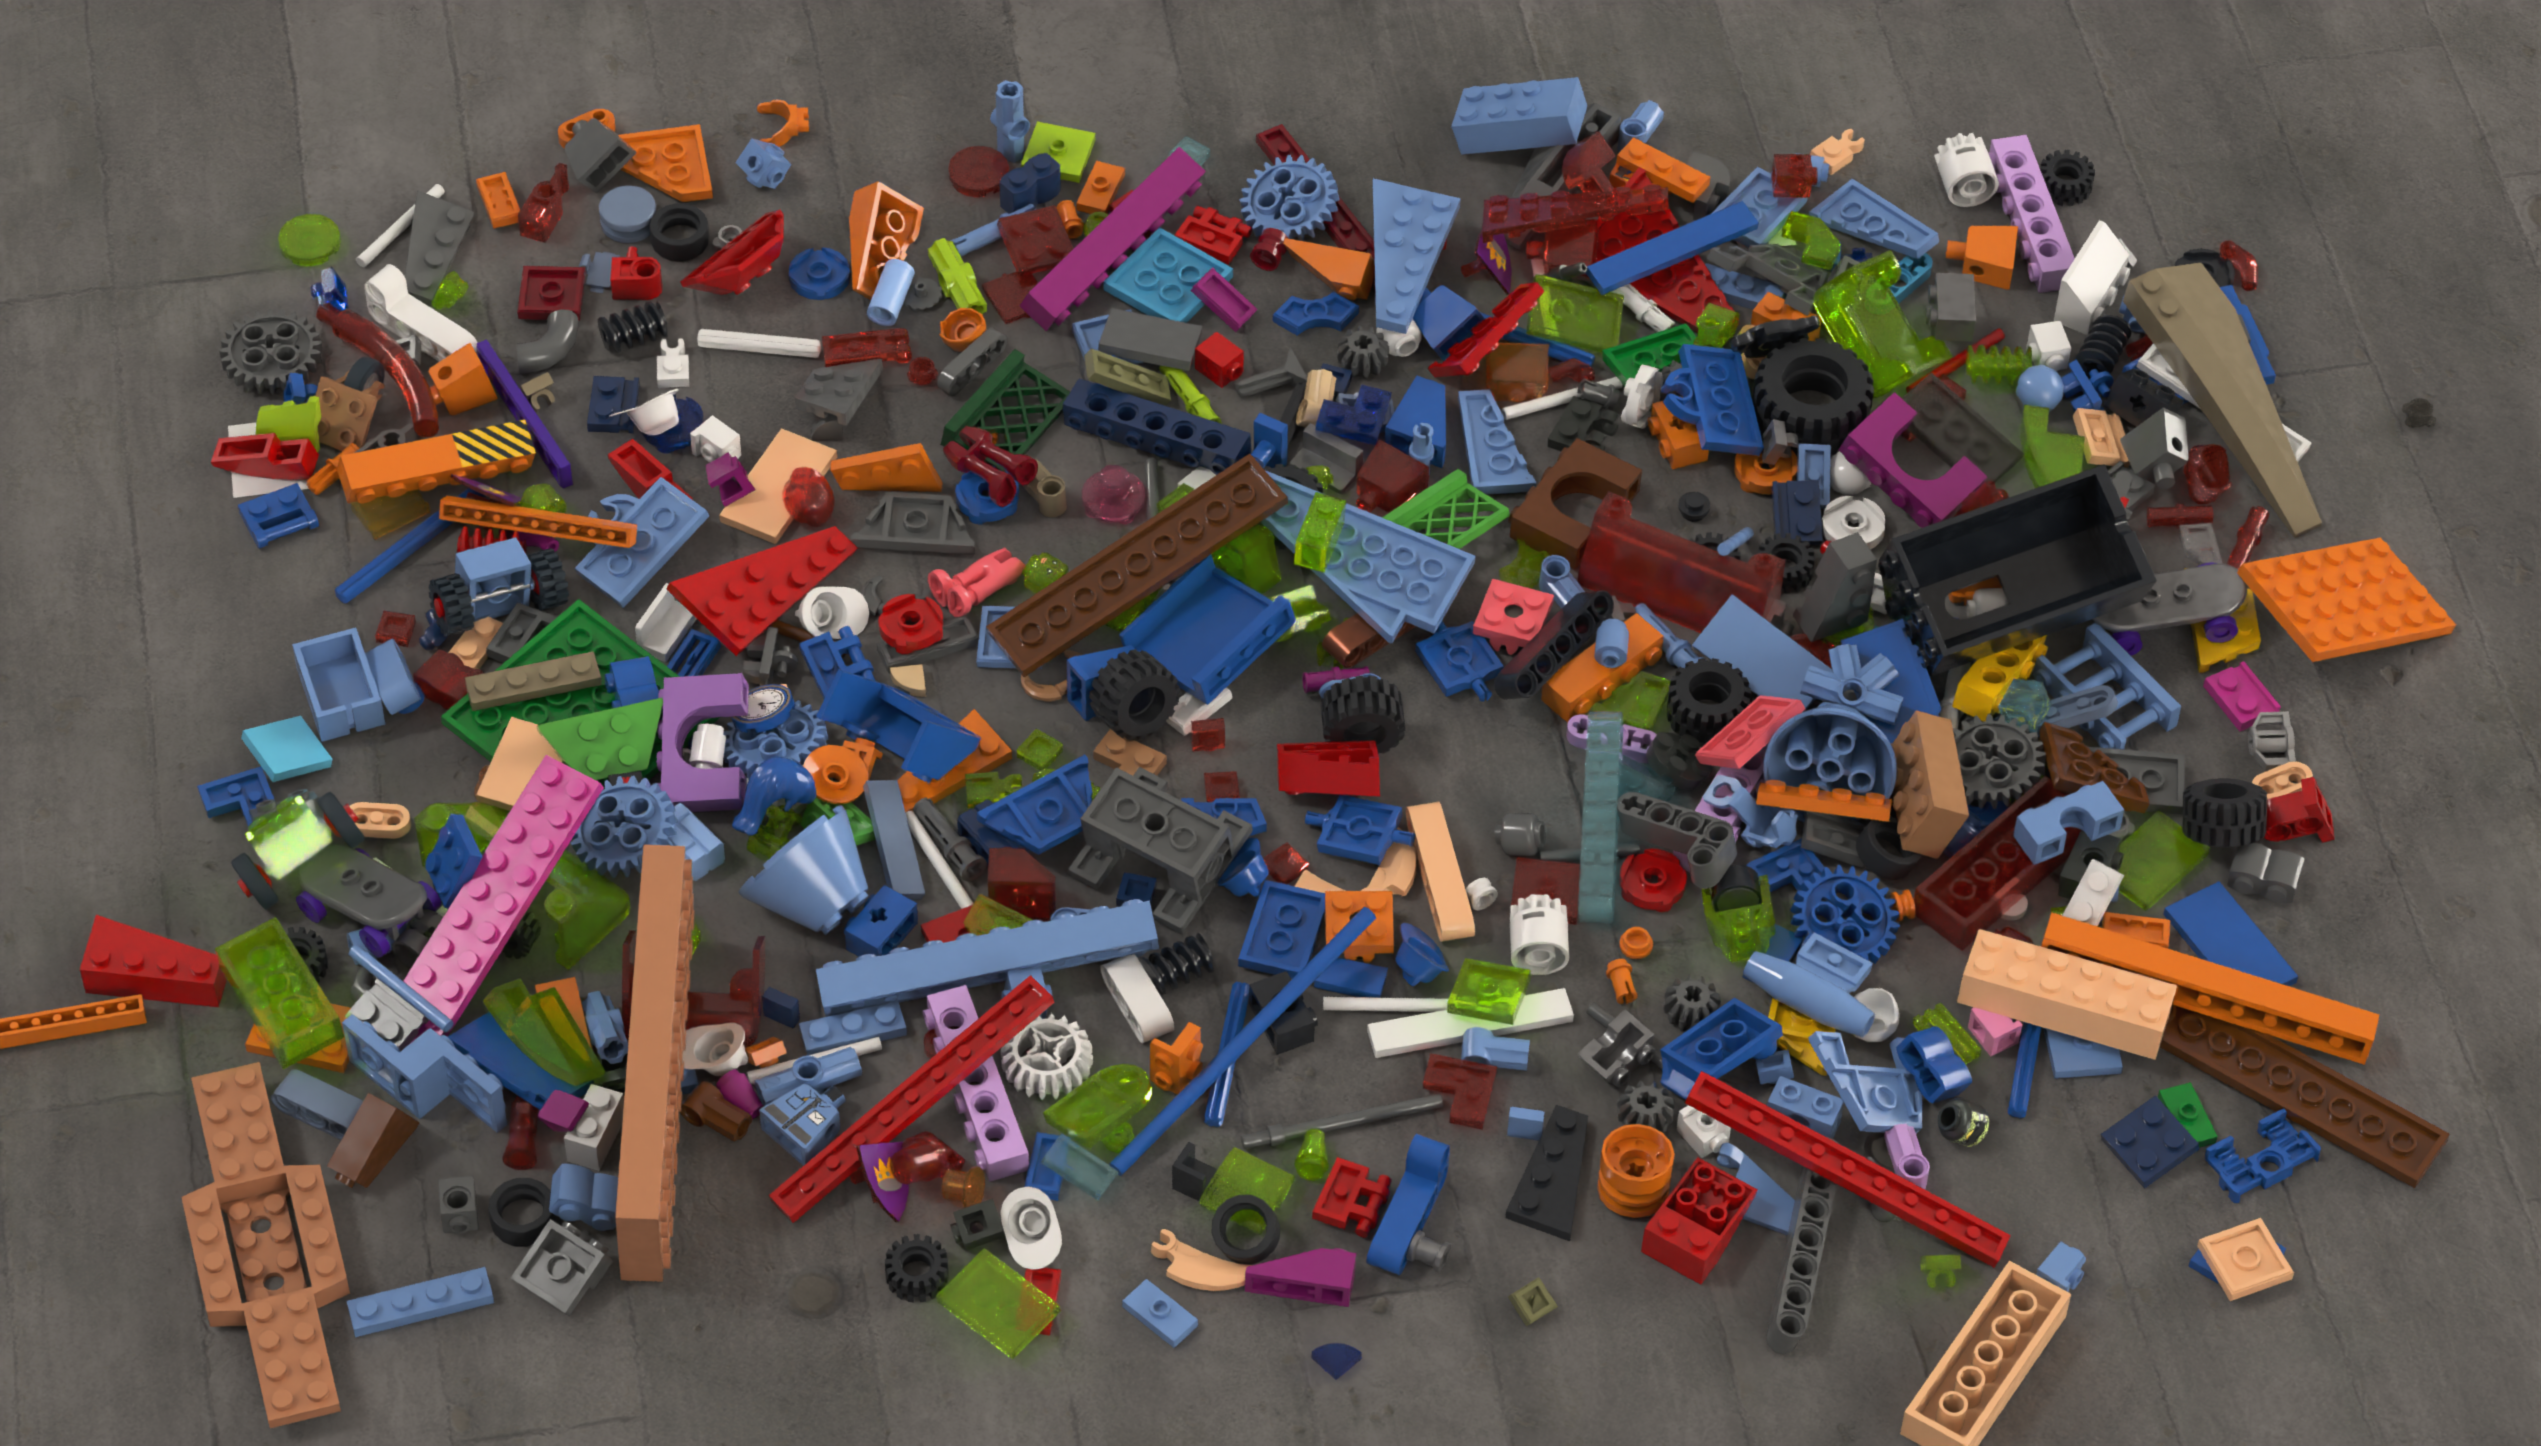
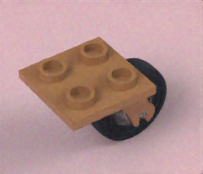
(349, 404)

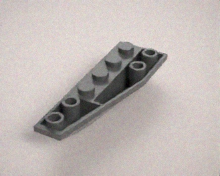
(1544, 169)

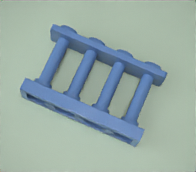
(2120, 667)

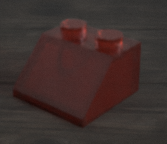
(1021, 883)

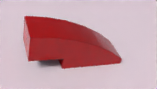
(266, 456)
(639, 468)

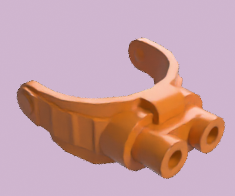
(794, 116)

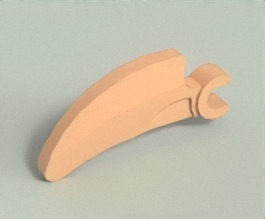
(1396, 870)
(1197, 1268)

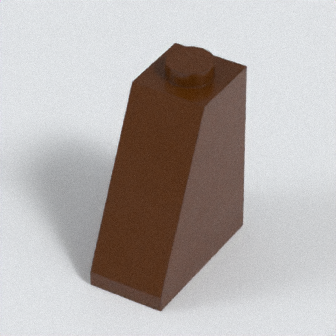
(370, 1141)

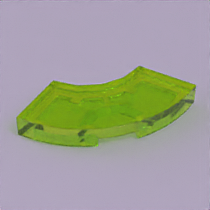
(1525, 567)

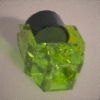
(1745, 898)

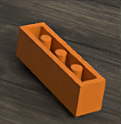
(1586, 682)

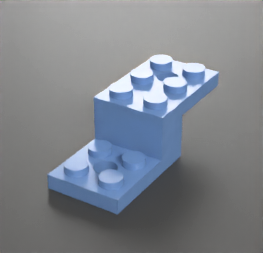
(425, 1072)

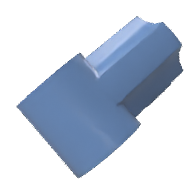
(1640, 124)
(1557, 580)
(1485, 1048)

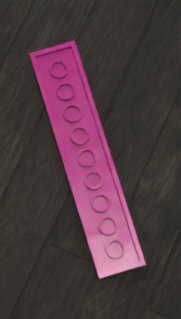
(501, 888)

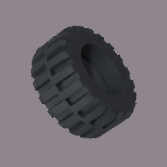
(1817, 368)

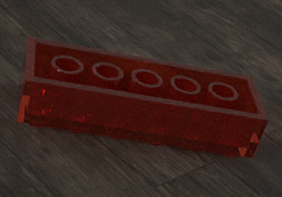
(1987, 874)

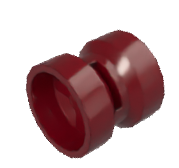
(1269, 250)

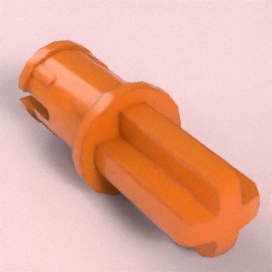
(329, 473)

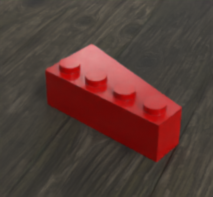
(137, 962)

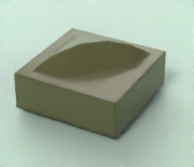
(1532, 1301)

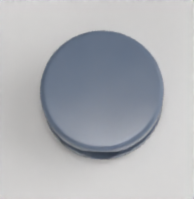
(627, 213)

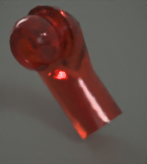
(1574, 369)

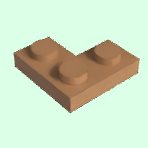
(1128, 755)

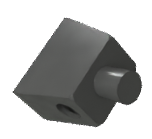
(596, 153)
(2158, 447)

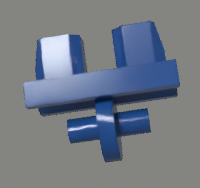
(2091, 388)

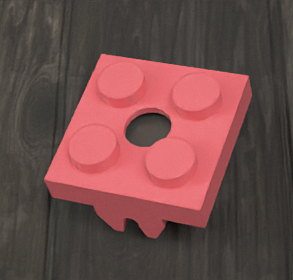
(1512, 615)

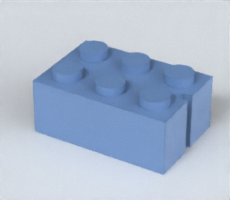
(338, 684)

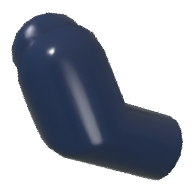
(433, 635)

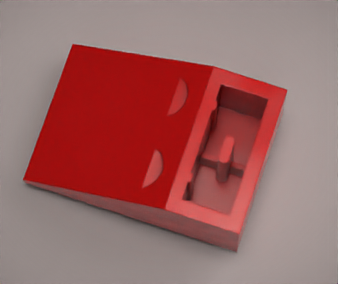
(1697, 1220)

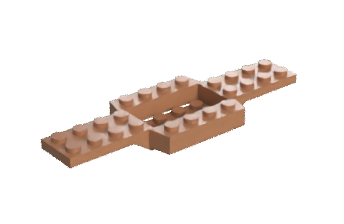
(250, 1187)

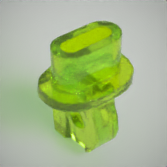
(449, 291)

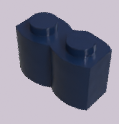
(1031, 184)

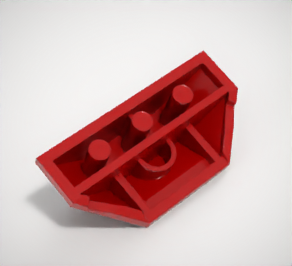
(741, 258)

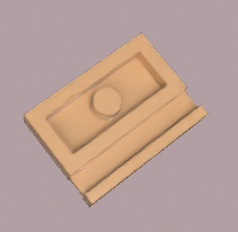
(2102, 436)

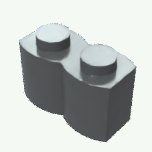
(2265, 872)

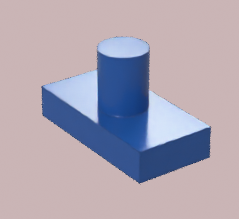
(1270, 441)

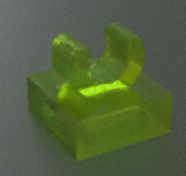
(1940, 1264)

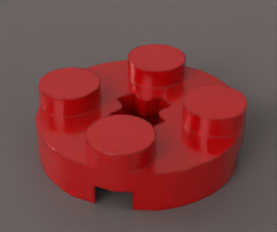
(911, 637)
(1649, 895)

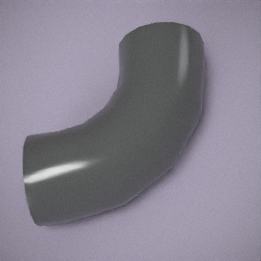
(552, 346)

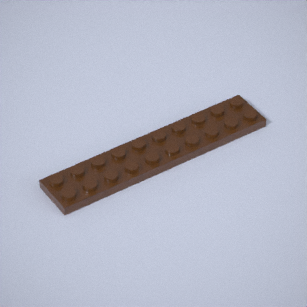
(1136, 565)
(2308, 1092)

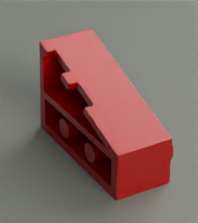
(1329, 768)

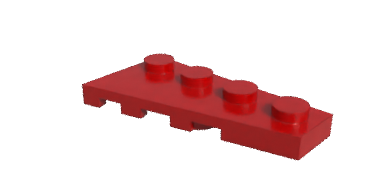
(1465, 356)

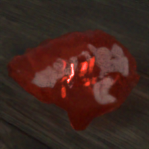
(2207, 473)

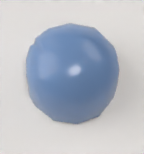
(2040, 387)

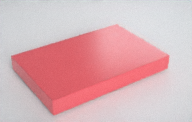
(1748, 732)

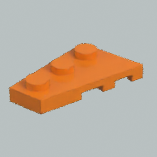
(888, 470)

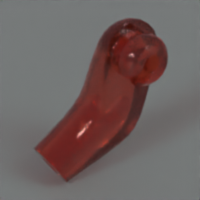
(2243, 261)

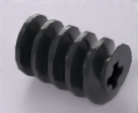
(632, 326)
(2104, 344)
(1178, 962)

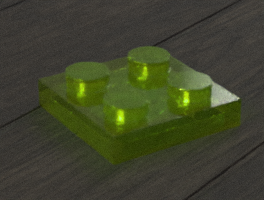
(1488, 991)

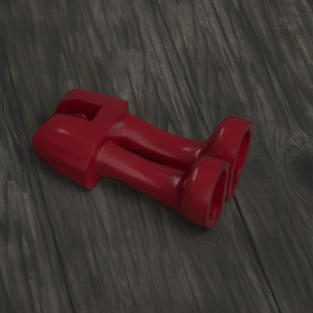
(1001, 484)

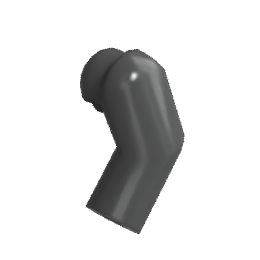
(361, 983)

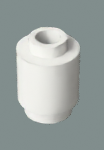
(708, 747)

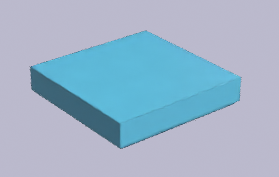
(286, 748)

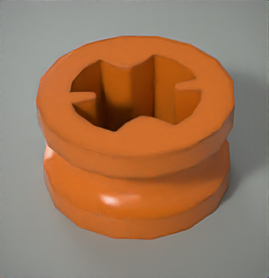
(1904, 904)

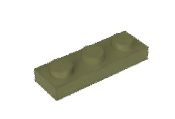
(1127, 377)

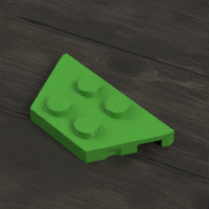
(606, 740)

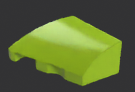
(291, 421)

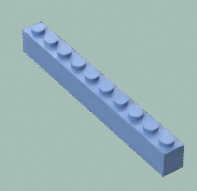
(987, 957)

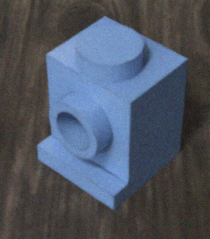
(2063, 1267)

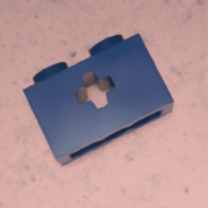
(881, 923)

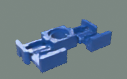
(2285, 1151)

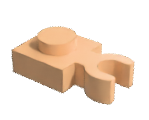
(1839, 152)

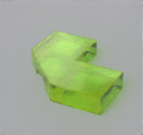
(1821, 246)

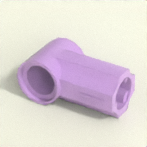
(1907, 1154)

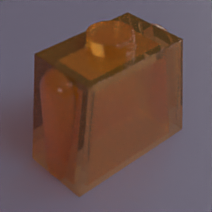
(1518, 371)

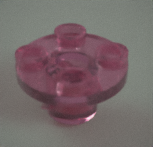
(1113, 495)

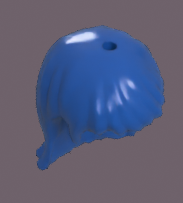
(770, 782)

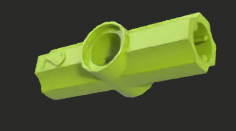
(956, 276)

